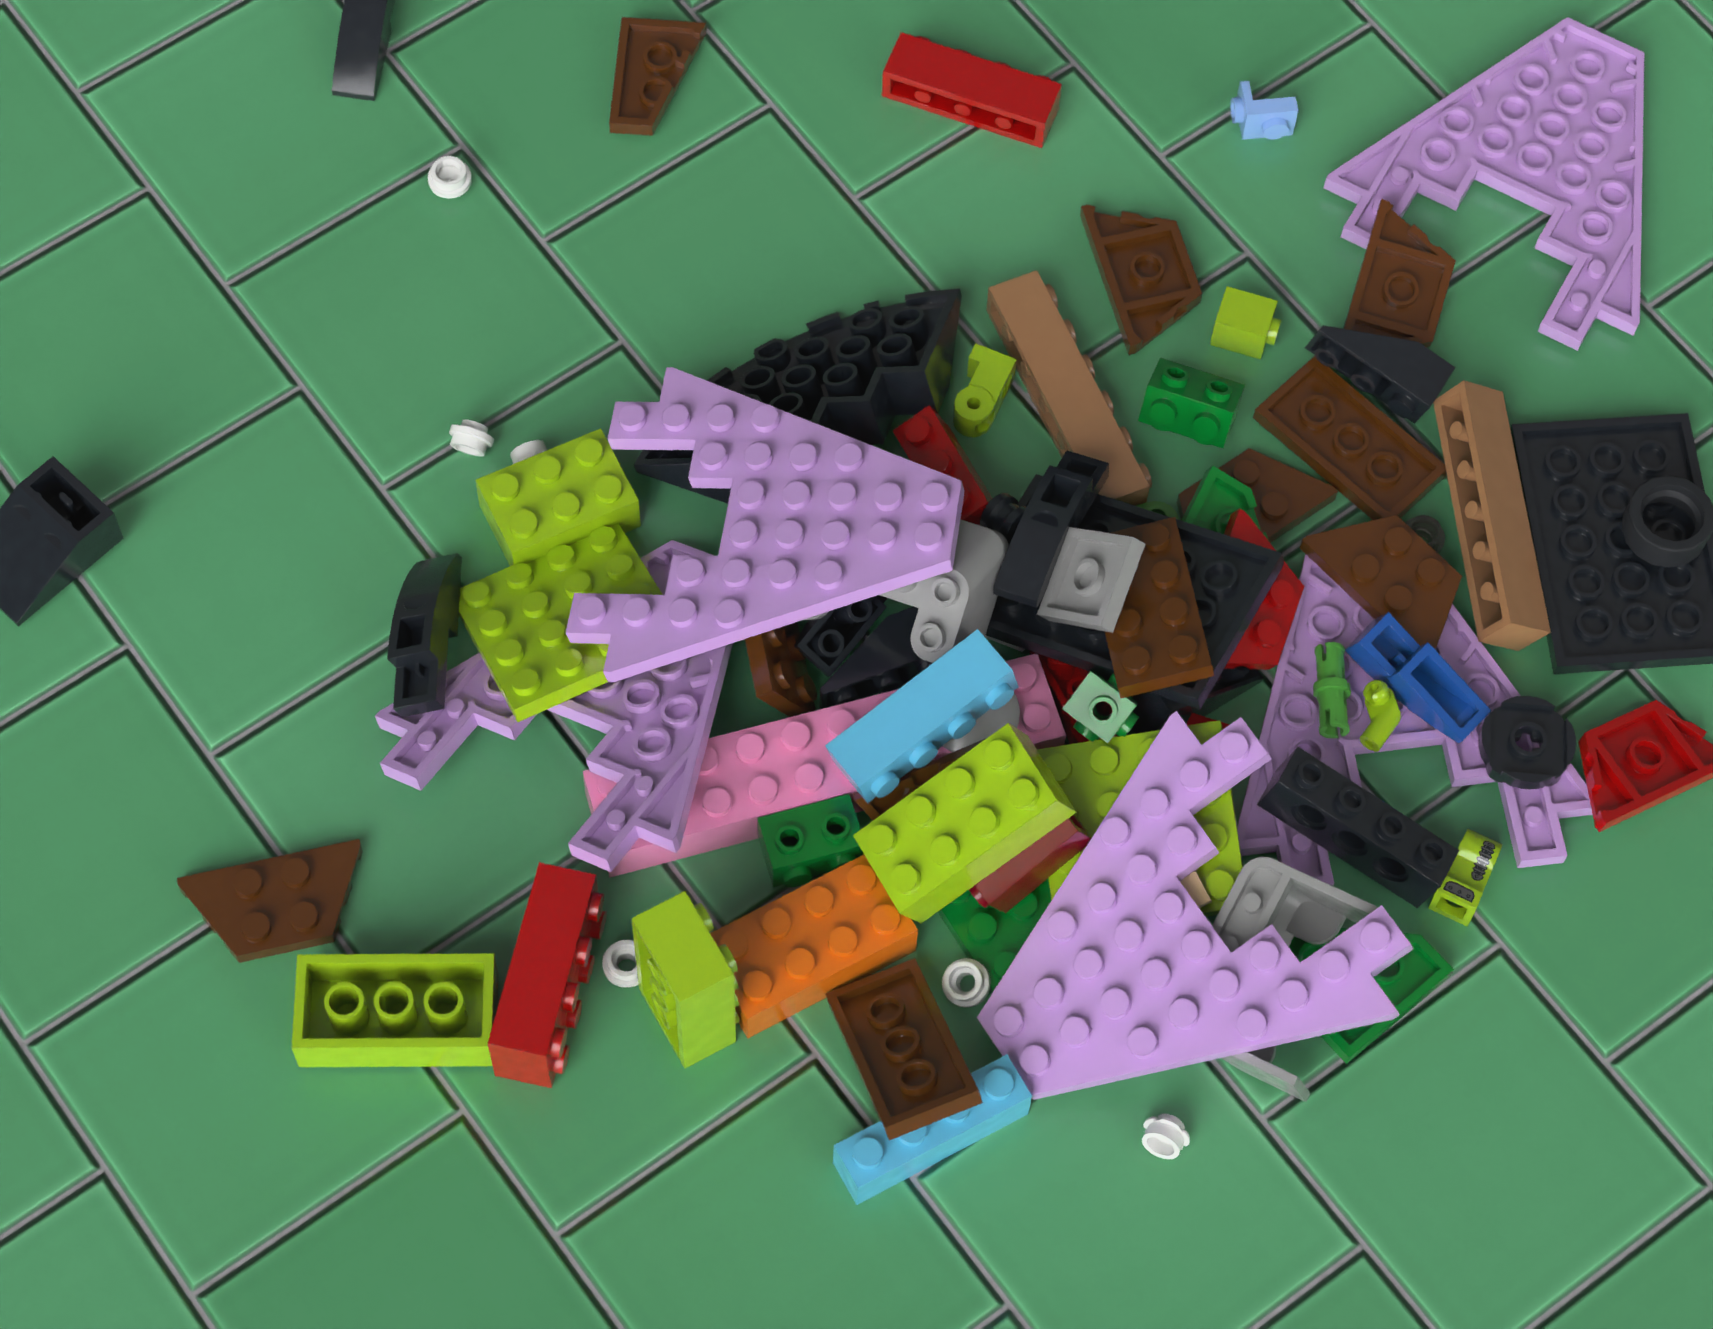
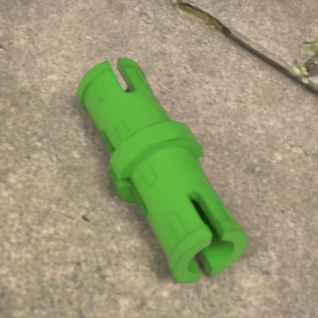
(1331, 690)

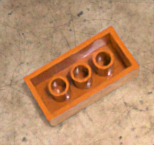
(814, 943)

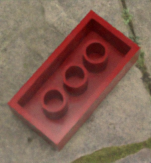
(546, 976)

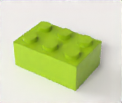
(557, 498)

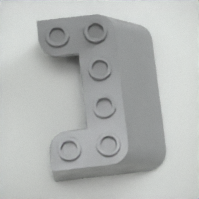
(957, 600)

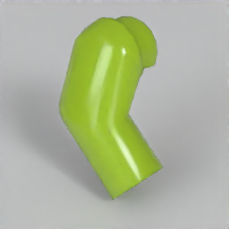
(1383, 714)

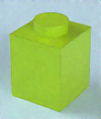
(1245, 323)

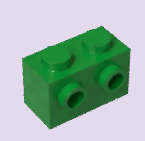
(1191, 403)
(809, 840)

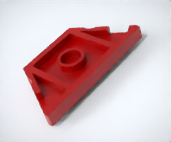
(1269, 629)
(1642, 762)

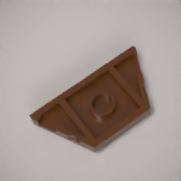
(1142, 272)
(1399, 281)
(1281, 492)
(1389, 571)
(276, 901)

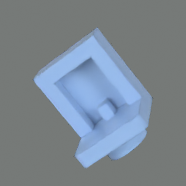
(1263, 117)

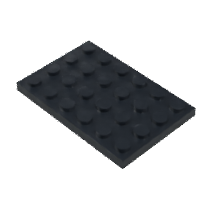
(1226, 578)
(1598, 595)

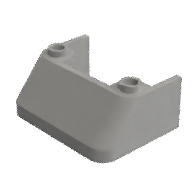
(1295, 906)

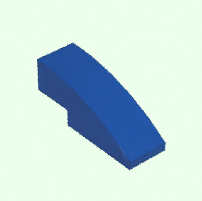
(1418, 677)

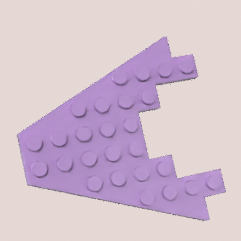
(1548, 129)
(803, 531)
(1293, 720)
(651, 746)
(1134, 974)

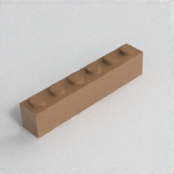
(1064, 383)
(1491, 516)

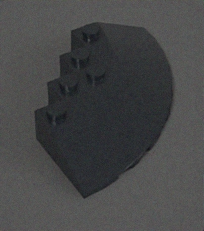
(843, 375)

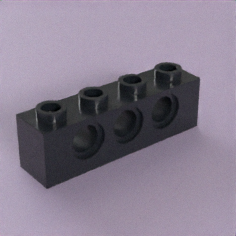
(1358, 827)

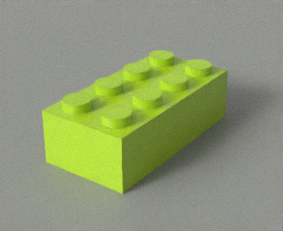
(964, 823)
(686, 978)
(394, 1009)

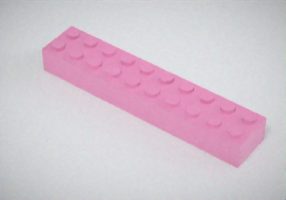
(790, 767)

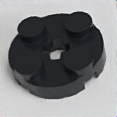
(1512, 764)

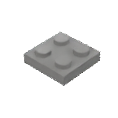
(1091, 579)

